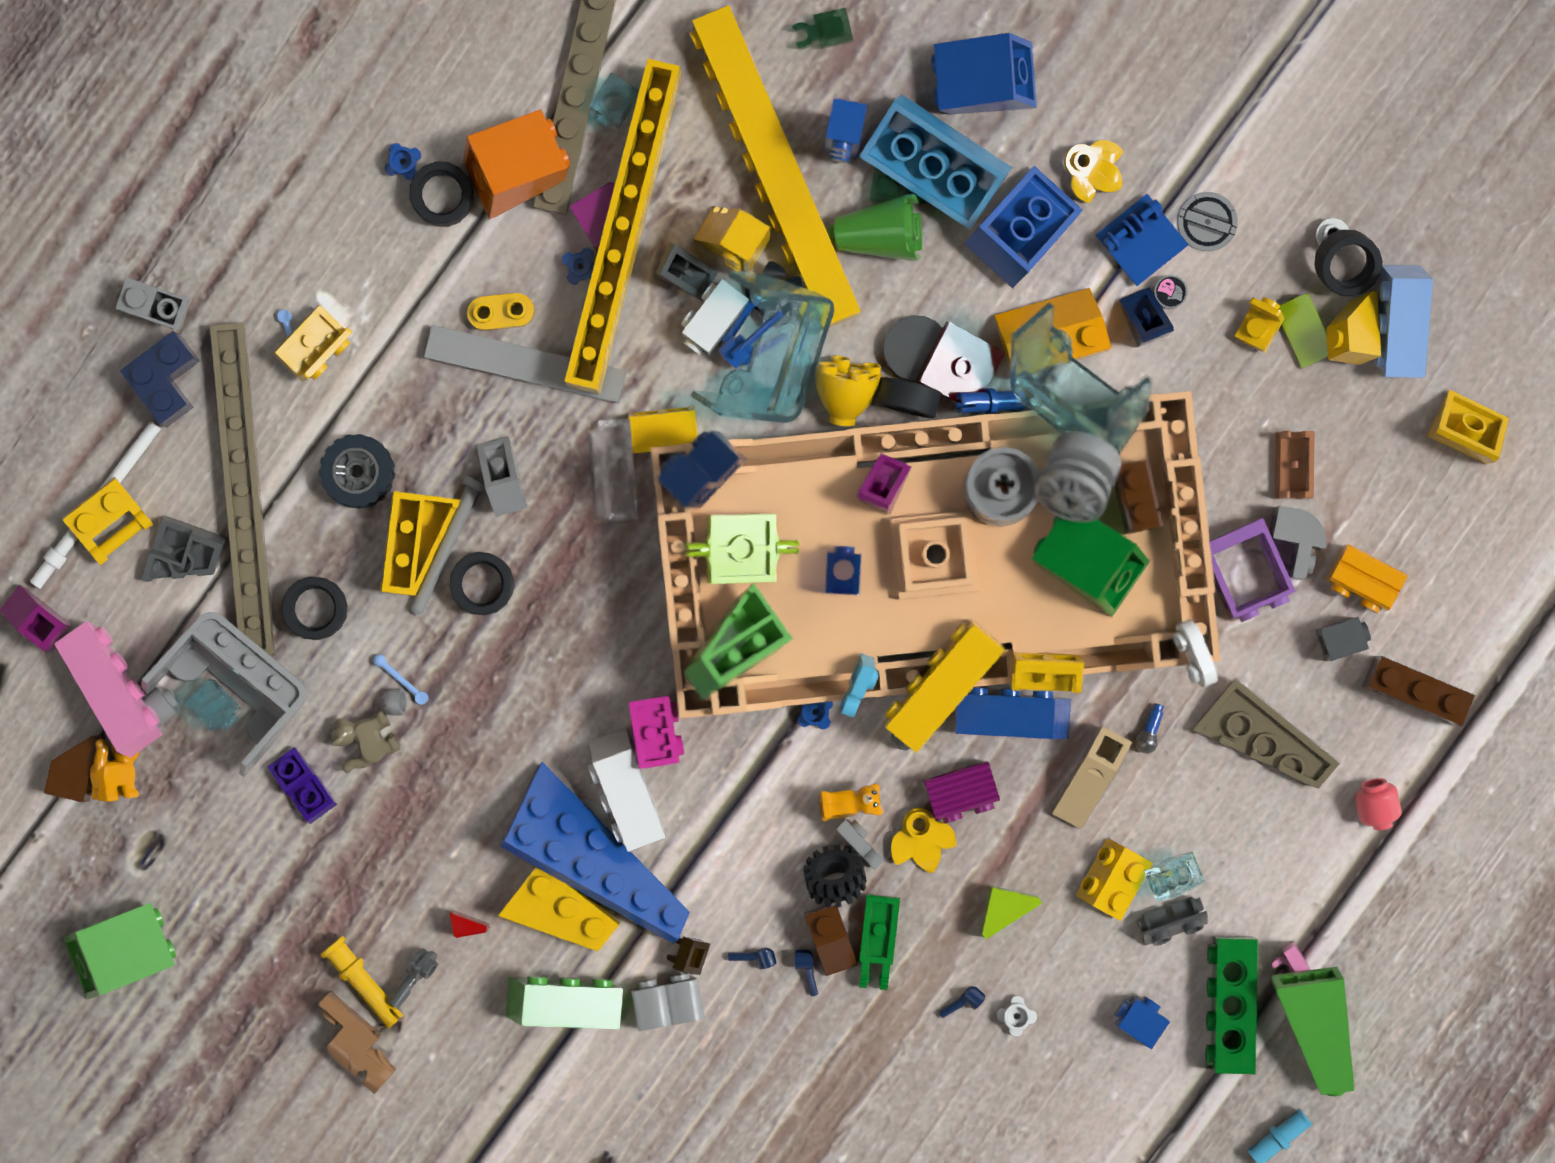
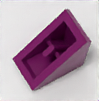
(593, 211)
(884, 483)

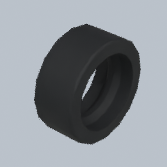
(432, 170)
(1363, 280)
(907, 397)
(465, 564)
(292, 596)

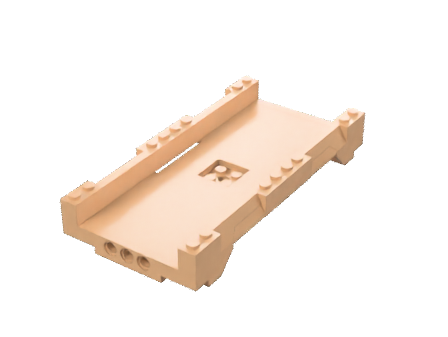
(918, 604)

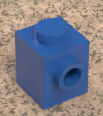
(1141, 1020)

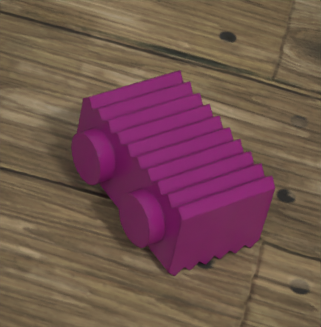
(961, 791)

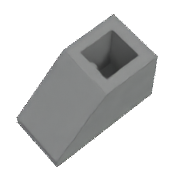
(152, 304)

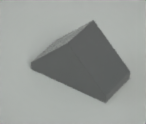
(685, 272)

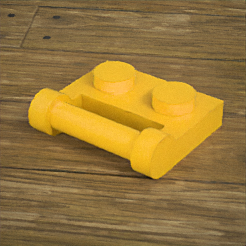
(100, 512)

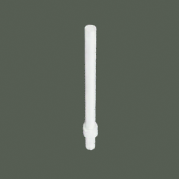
(56, 556)

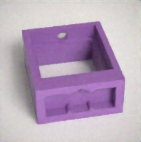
(1275, 598)

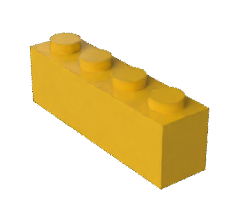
(943, 685)

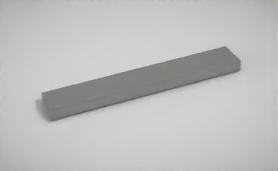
(513, 361)

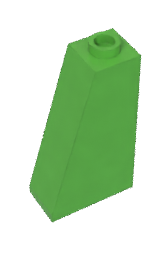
(1319, 1020)

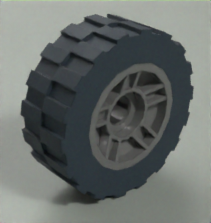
(337, 471)

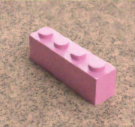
(109, 689)

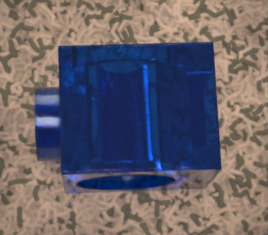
(843, 587)

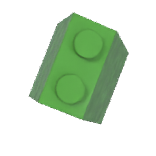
(120, 950)

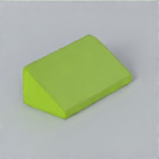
(1304, 330)

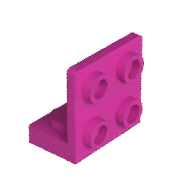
(655, 732)

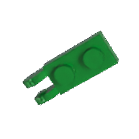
(878, 937)

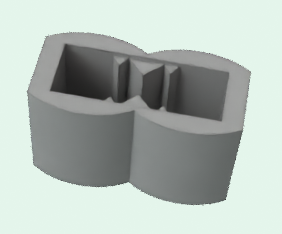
(668, 1002)

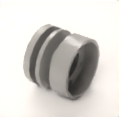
(1078, 476)

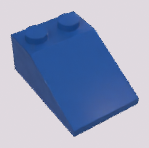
(1023, 227)

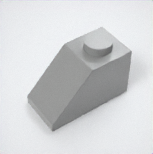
(501, 476)

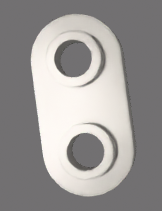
(1200, 666)

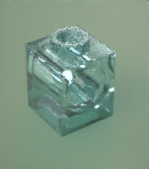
(613, 87)
(214, 706)
(1174, 876)

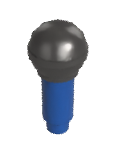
(1147, 740)

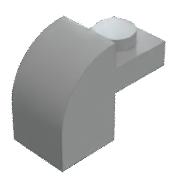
(1301, 530)

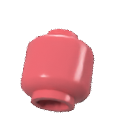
(1378, 803)

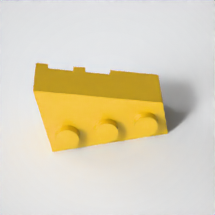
(734, 237)

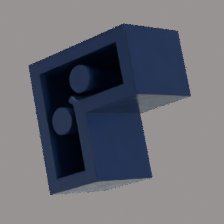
(154, 376)
(701, 472)

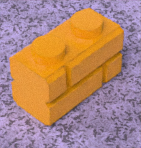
(1366, 579)

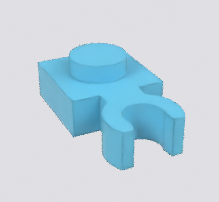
(863, 678)

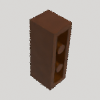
(1418, 690)

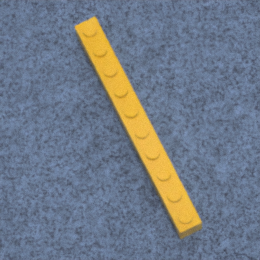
(772, 160)
(623, 226)

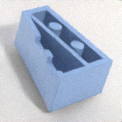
(1404, 320)

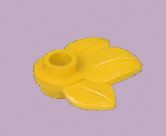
(1097, 173)
(922, 844)

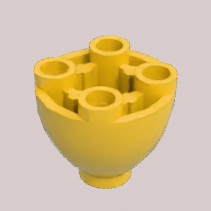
(846, 388)

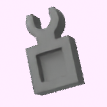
(855, 835)

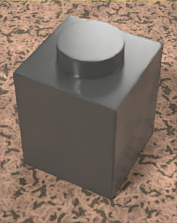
(1343, 638)

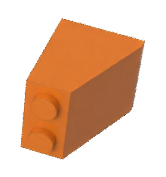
(514, 162)

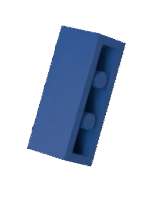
(844, 130)

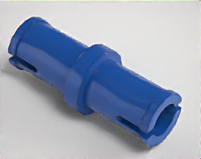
(988, 401)

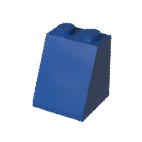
(984, 74)

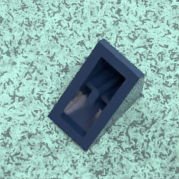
(1145, 317)

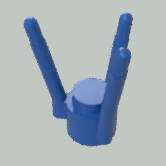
(739, 349)

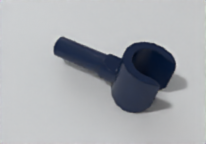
(765, 957)
(804, 960)
(972, 996)

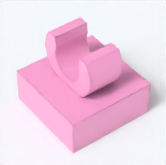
(1293, 959)

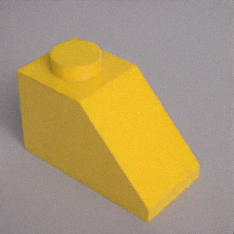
(1355, 332)

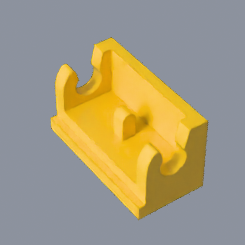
(662, 428)
(1047, 672)

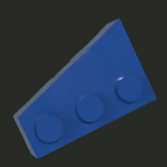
(1013, 715)

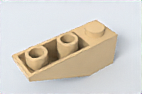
(1091, 776)

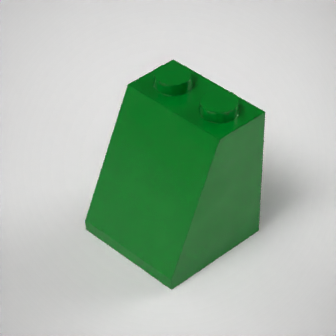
(1091, 561)

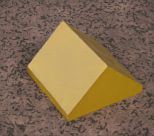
(1469, 428)

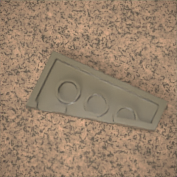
(1256, 729)

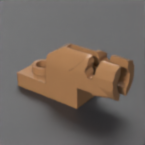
(354, 1043)

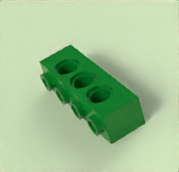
(1241, 1056)

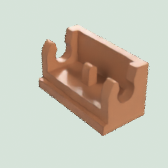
(1294, 465)

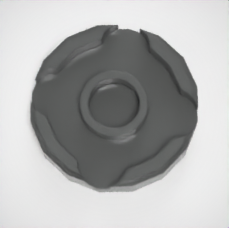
(909, 345)

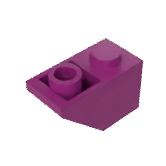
(35, 619)

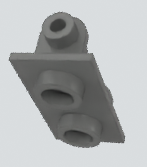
(1185, 919)

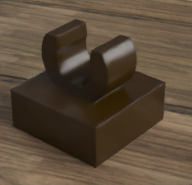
(690, 955)

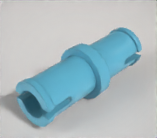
(1280, 1137)

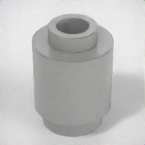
(163, 703)

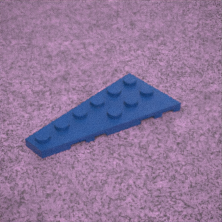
(574, 846)

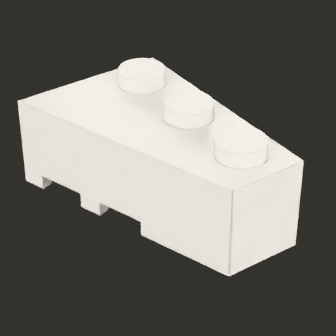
(624, 790)

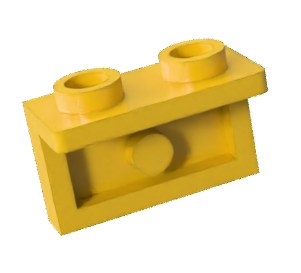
(313, 344)
(1113, 879)

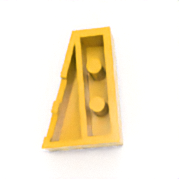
(412, 539)
(560, 911)

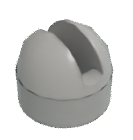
(395, 701)

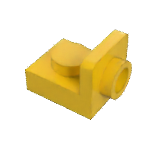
(1260, 324)

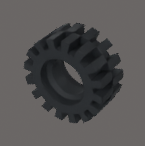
(835, 889)

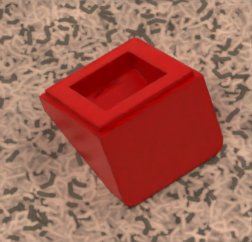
(465, 925)

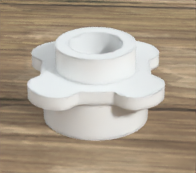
(1016, 1025)

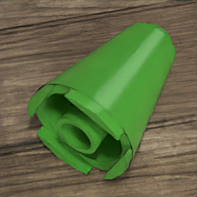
(881, 230)

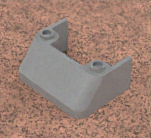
(244, 668)

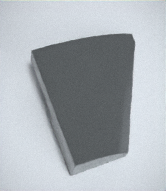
(183, 551)

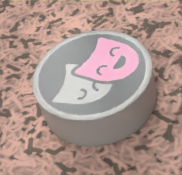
(1170, 291)

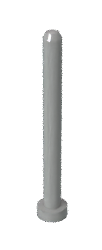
(446, 544)

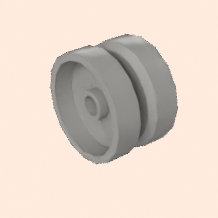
(1006, 467)

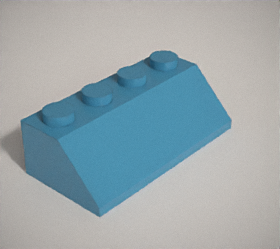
(935, 161)

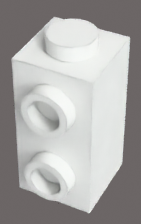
(714, 318)

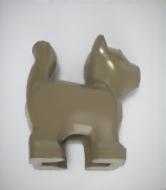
(368, 738)

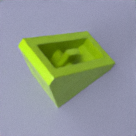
(1004, 908)

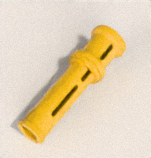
(352, 969)

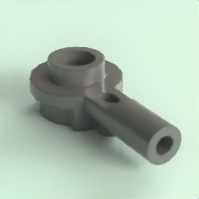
(420, 967)

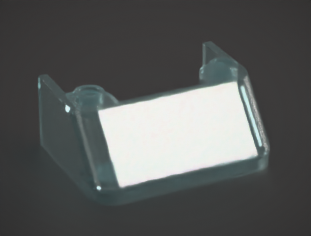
(782, 357)
(1066, 391)

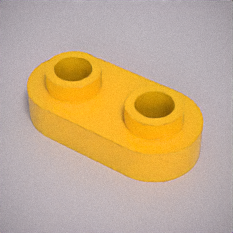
(500, 312)

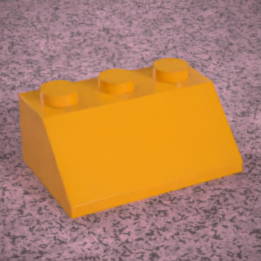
(1073, 313)

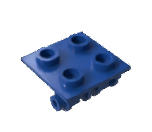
(1142, 239)

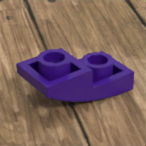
(302, 785)

